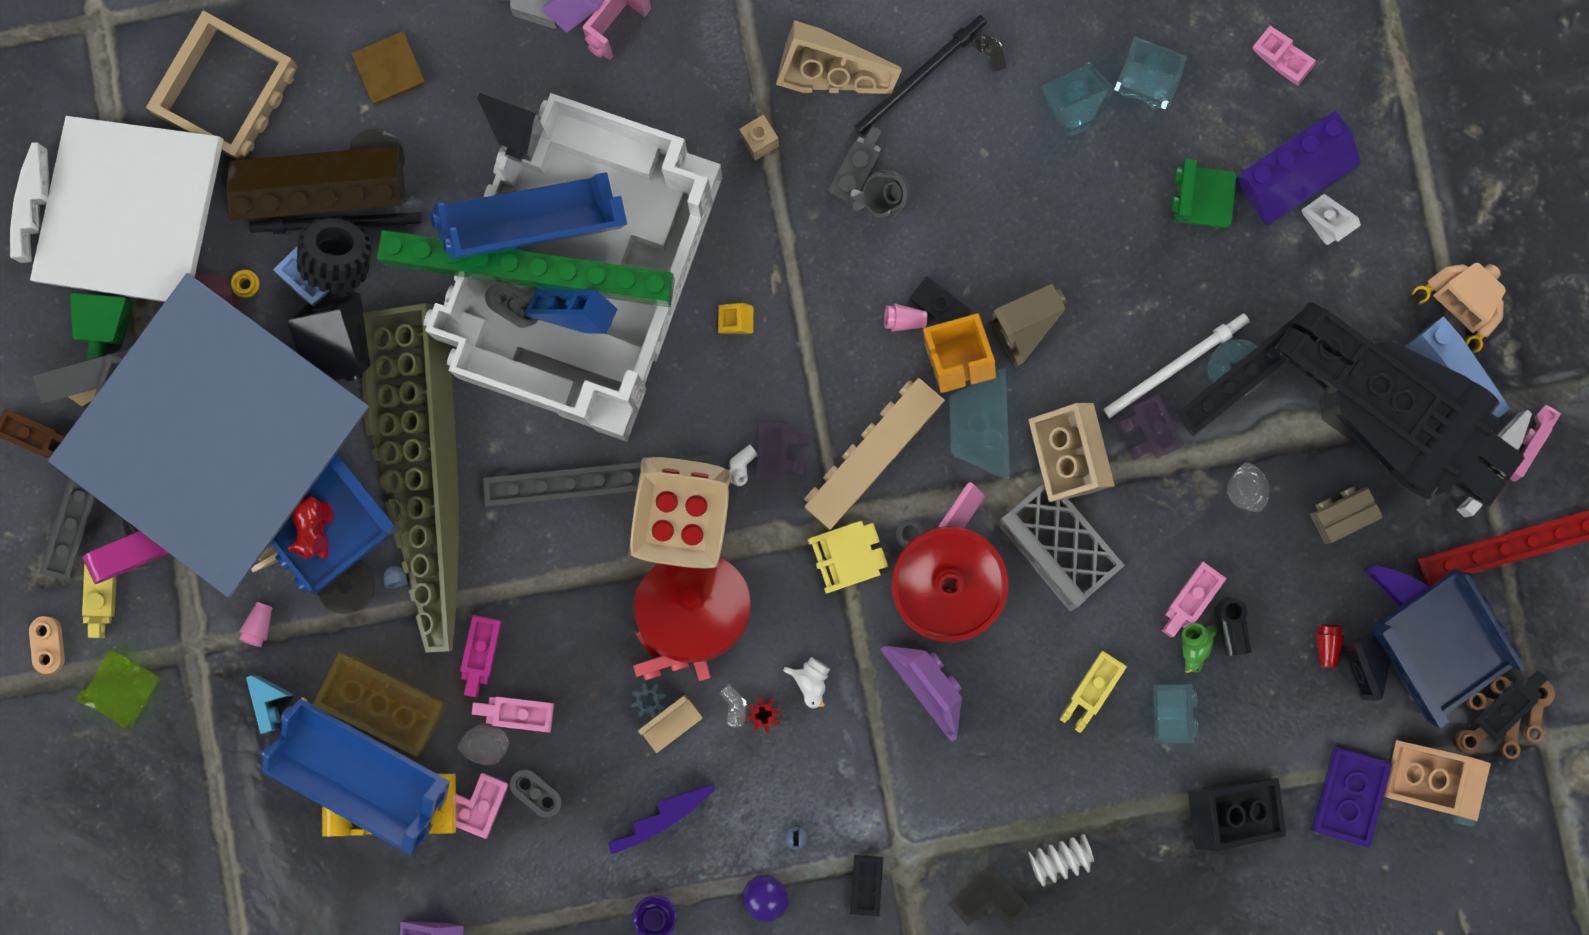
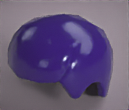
(765, 898)
(654, 916)

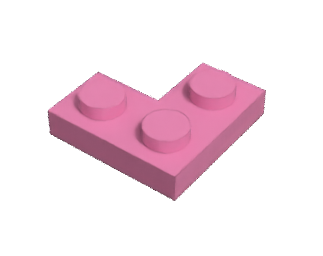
(480, 811)

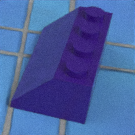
(1300, 168)

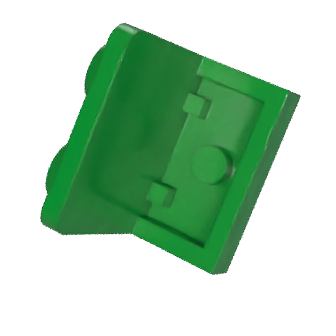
(1203, 195)

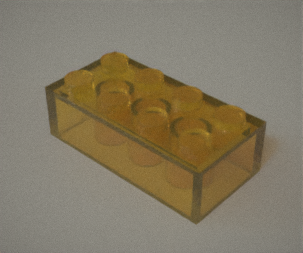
(380, 704)

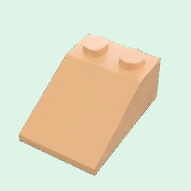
(1437, 780)

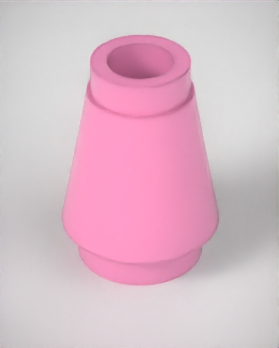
(904, 318)
(256, 625)

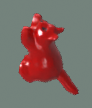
(310, 520)

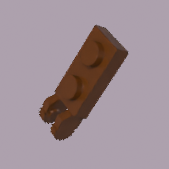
(28, 433)

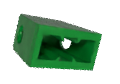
(99, 321)

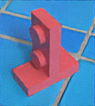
(651, 668)

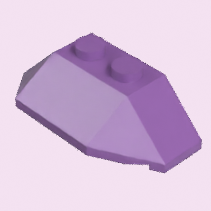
(929, 685)

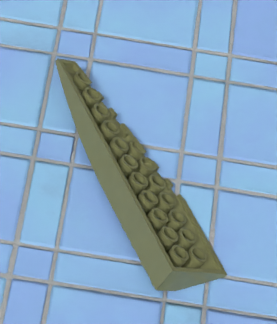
(417, 458)

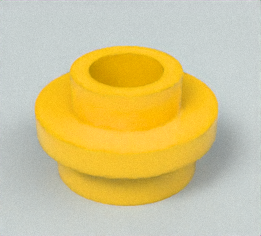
(239, 277)

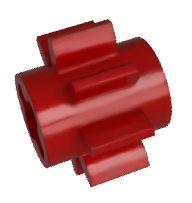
(759, 722)

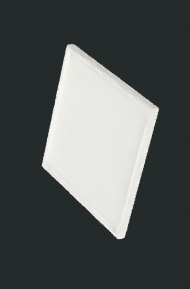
(126, 208)

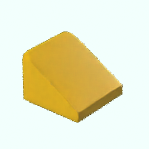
(735, 318)

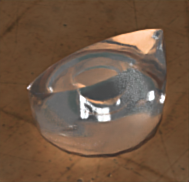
(1249, 488)
(484, 744)

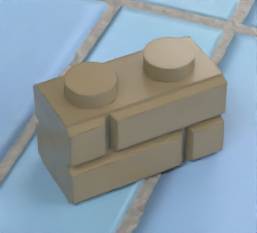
(1345, 515)

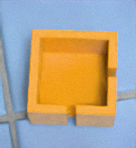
(959, 353)

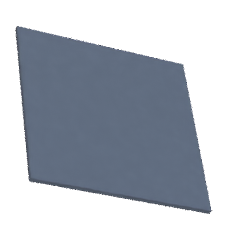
(208, 434)

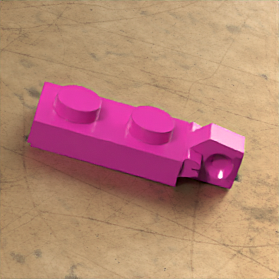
(479, 653)

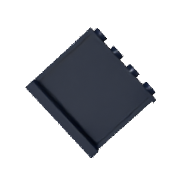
(1446, 645)

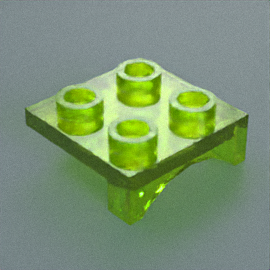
(119, 689)

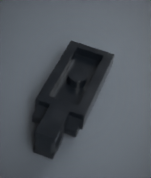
(1510, 706)

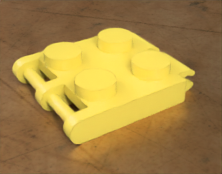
(849, 555)

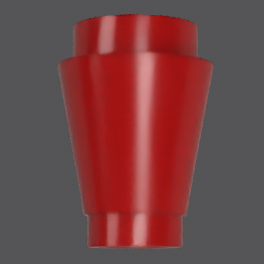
(1329, 644)

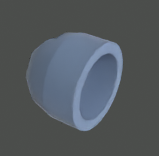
(395, 577)
(802, 838)

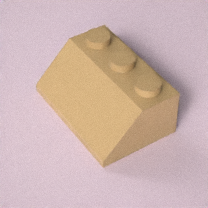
(1071, 452)

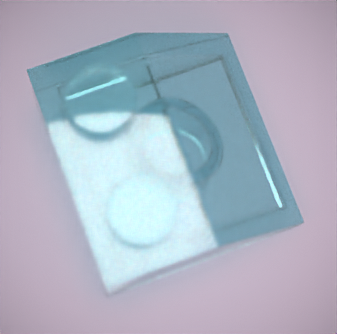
(1150, 73)

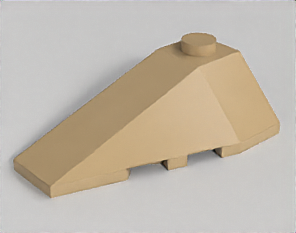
(827, 62)

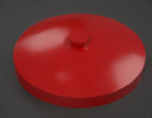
(949, 584)
(692, 610)

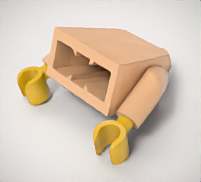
(1471, 296)

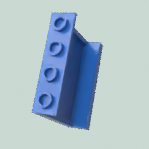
(355, 530)

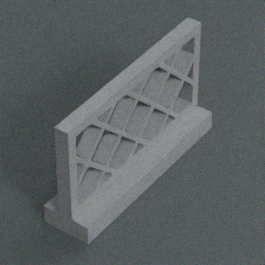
(1047, 565)

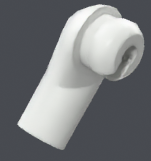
(739, 463)

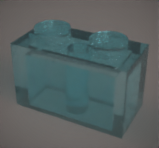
(1174, 713)

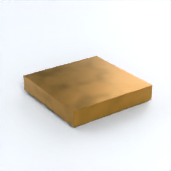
(388, 68)

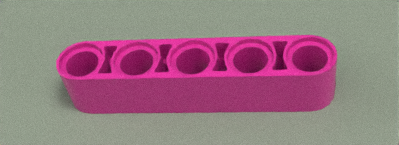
(121, 556)

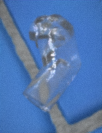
(737, 707)

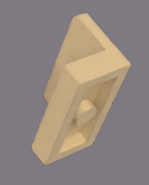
(670, 723)

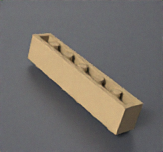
(873, 454)

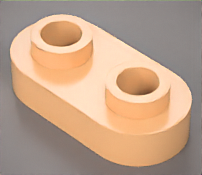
(48, 644)

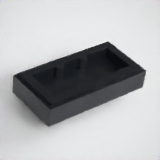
(938, 302)
(866, 885)

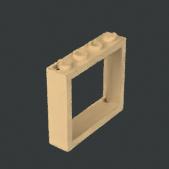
(187, 60)

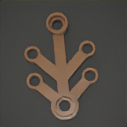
(1512, 735)

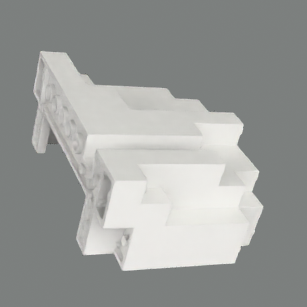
(666, 208)

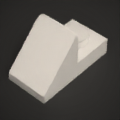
(1330, 219)

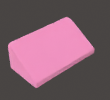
(963, 507)

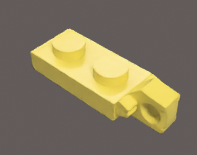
(98, 604)

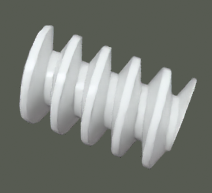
(1062, 860)

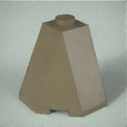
(1026, 321)

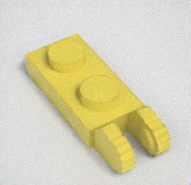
(1094, 688)

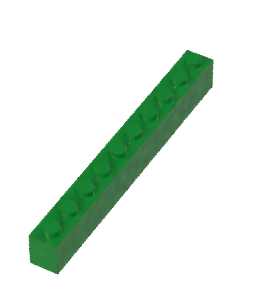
(530, 269)

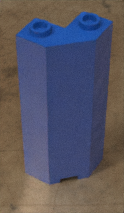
(528, 217)
(355, 776)

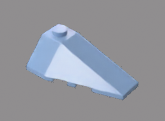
(1445, 346)

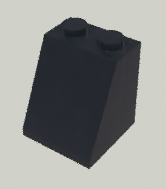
(333, 336)

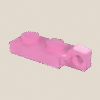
(1536, 438)
(1193, 598)
(516, 713)

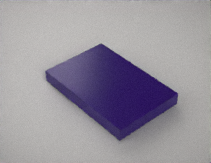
(1351, 797)

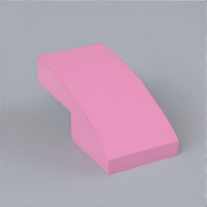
(1283, 56)

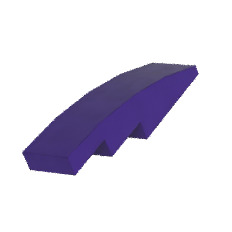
(671, 811)

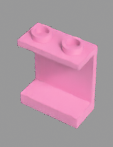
(602, 19)

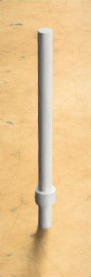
(1220, 335)

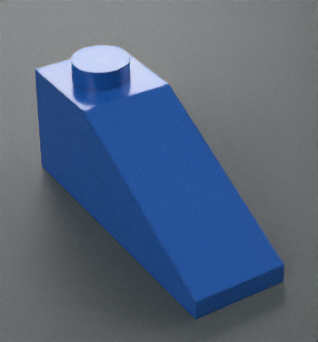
(573, 309)

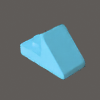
(262, 696)

